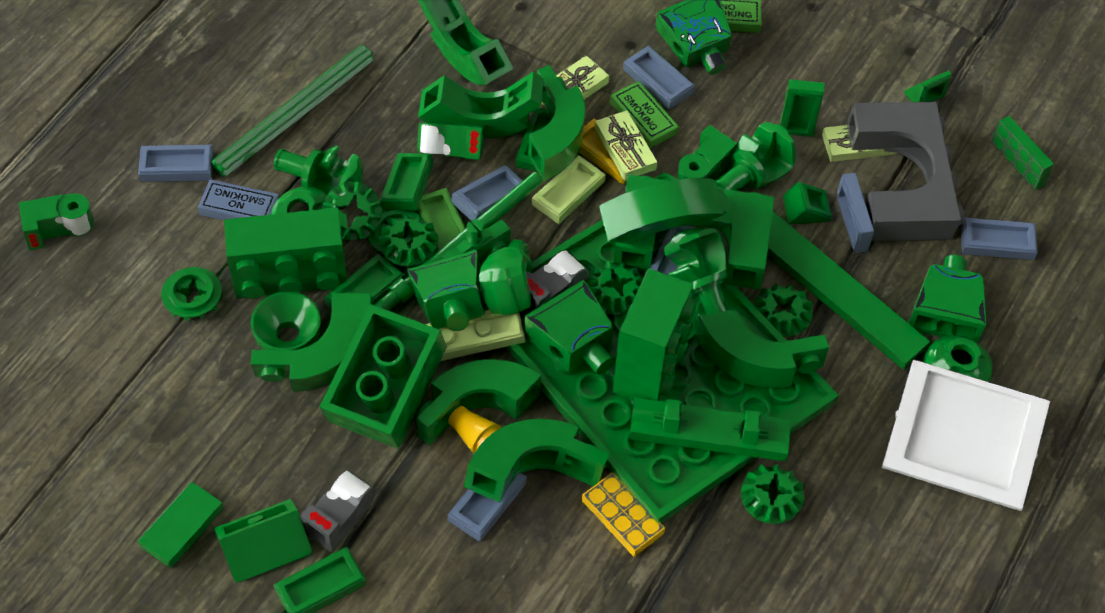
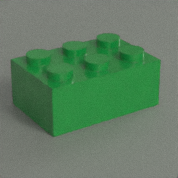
(285, 252)
(654, 337)
(383, 376)

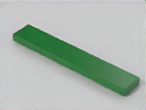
(844, 294)

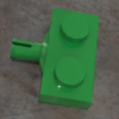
(484, 241)

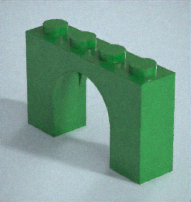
(745, 238)

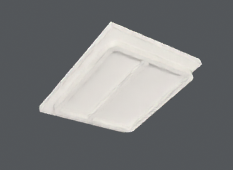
(966, 435)

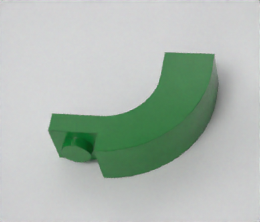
(500, 111)
(665, 207)
(319, 362)
(528, 447)

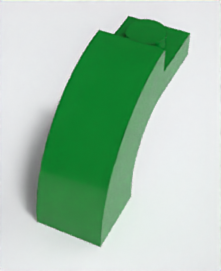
(462, 44)
(560, 140)
(755, 359)
(477, 385)

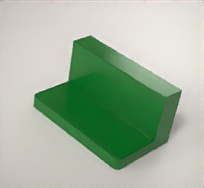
(263, 540)

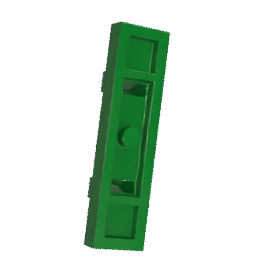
(710, 429)

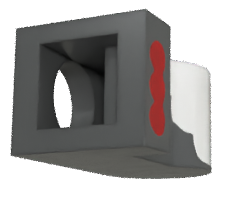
(555, 278)
(338, 510)

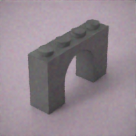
(917, 133)

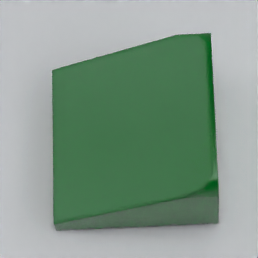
(930, 89)
(806, 204)

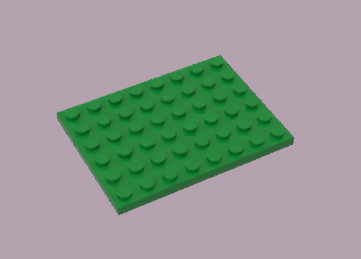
(662, 474)

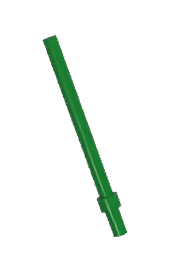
(403, 290)

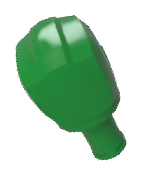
(760, 159)
(321, 168)
(702, 262)
(505, 280)

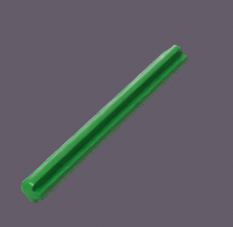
(292, 110)

